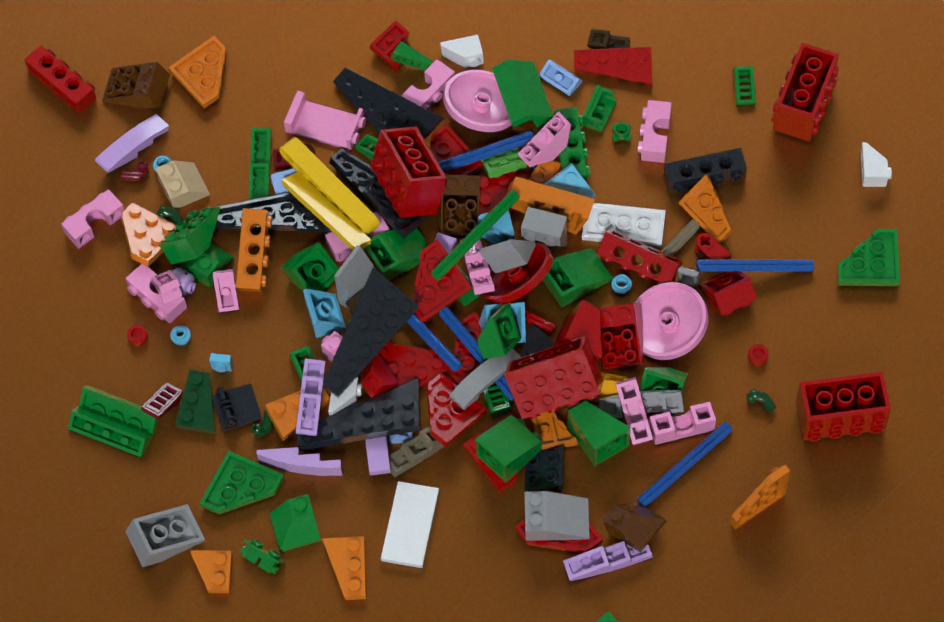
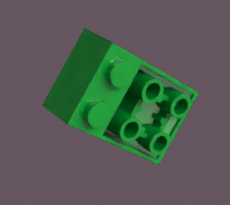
(191, 236)
(393, 254)
(576, 276)

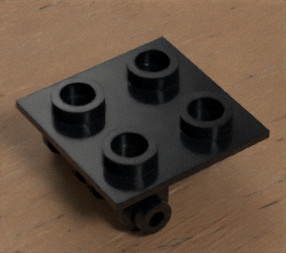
(236, 406)
(545, 470)

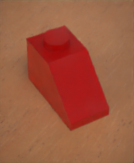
(378, 378)

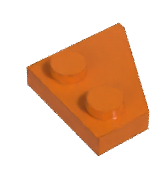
(552, 431)

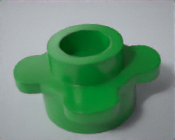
(625, 128)

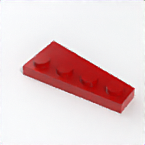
(622, 63)

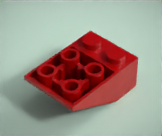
(621, 335)

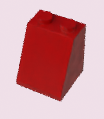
(580, 322)

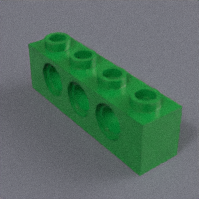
(576, 138)

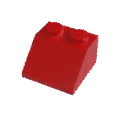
(728, 292)

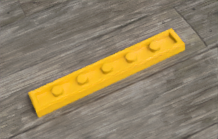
(325, 211)

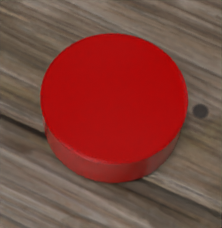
(137, 335)
(758, 355)

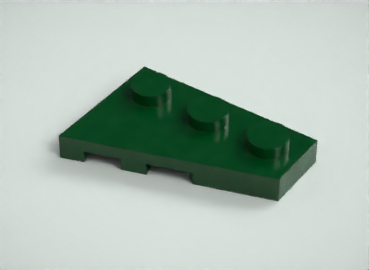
(196, 404)

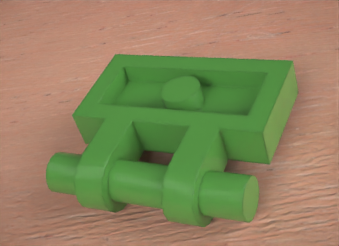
(503, 163)

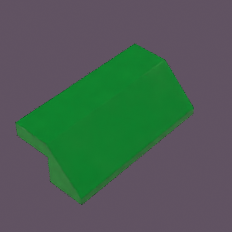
(522, 92)
(112, 421)

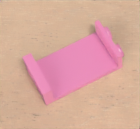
(323, 123)

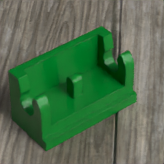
(599, 109)

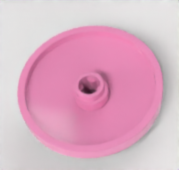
(476, 101)
(672, 320)

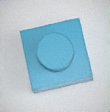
(221, 362)

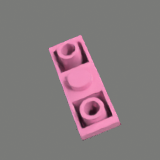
(547, 142)

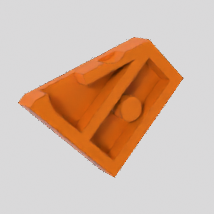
(214, 569)

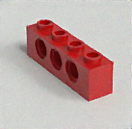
(78, 98)
(609, 252)

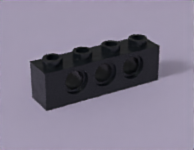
(711, 163)

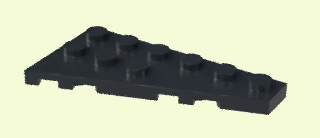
(384, 107)
(366, 184)
(286, 214)
(375, 321)
(377, 417)

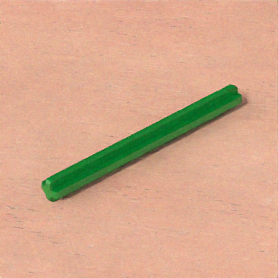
(474, 236)

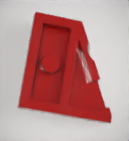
(388, 41)

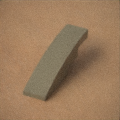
(413, 452)

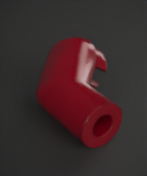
(136, 175)

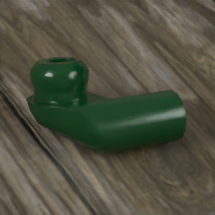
(173, 213)
(763, 397)
(263, 428)

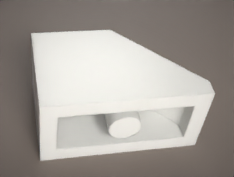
(463, 51)
(873, 167)
(347, 399)

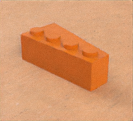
(552, 200)

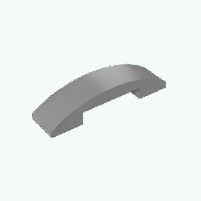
(481, 378)
(652, 400)

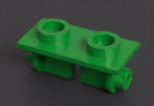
(269, 558)

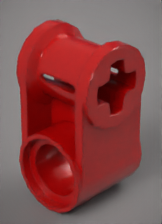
(710, 249)

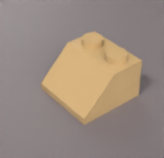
(181, 183)

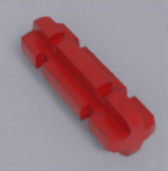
(540, 322)

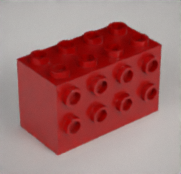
(806, 92)
(408, 172)
(554, 378)
(843, 406)

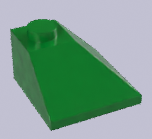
(210, 261)
(311, 268)
(499, 334)
(663, 379)
(295, 524)

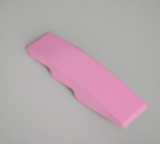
(478, 270)

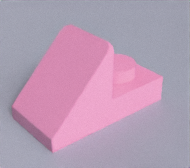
(167, 286)
(226, 290)

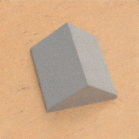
(507, 254)

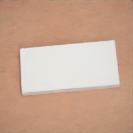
(638, 223)
(410, 524)

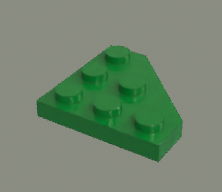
(872, 262)
(240, 484)

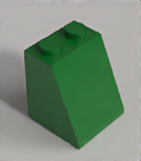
(597, 432)
(508, 447)

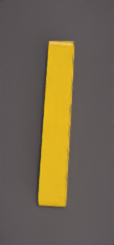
(328, 185)

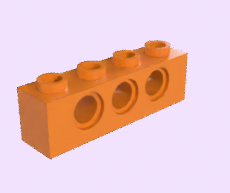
(251, 219)

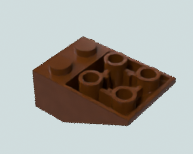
(137, 85)
(459, 205)

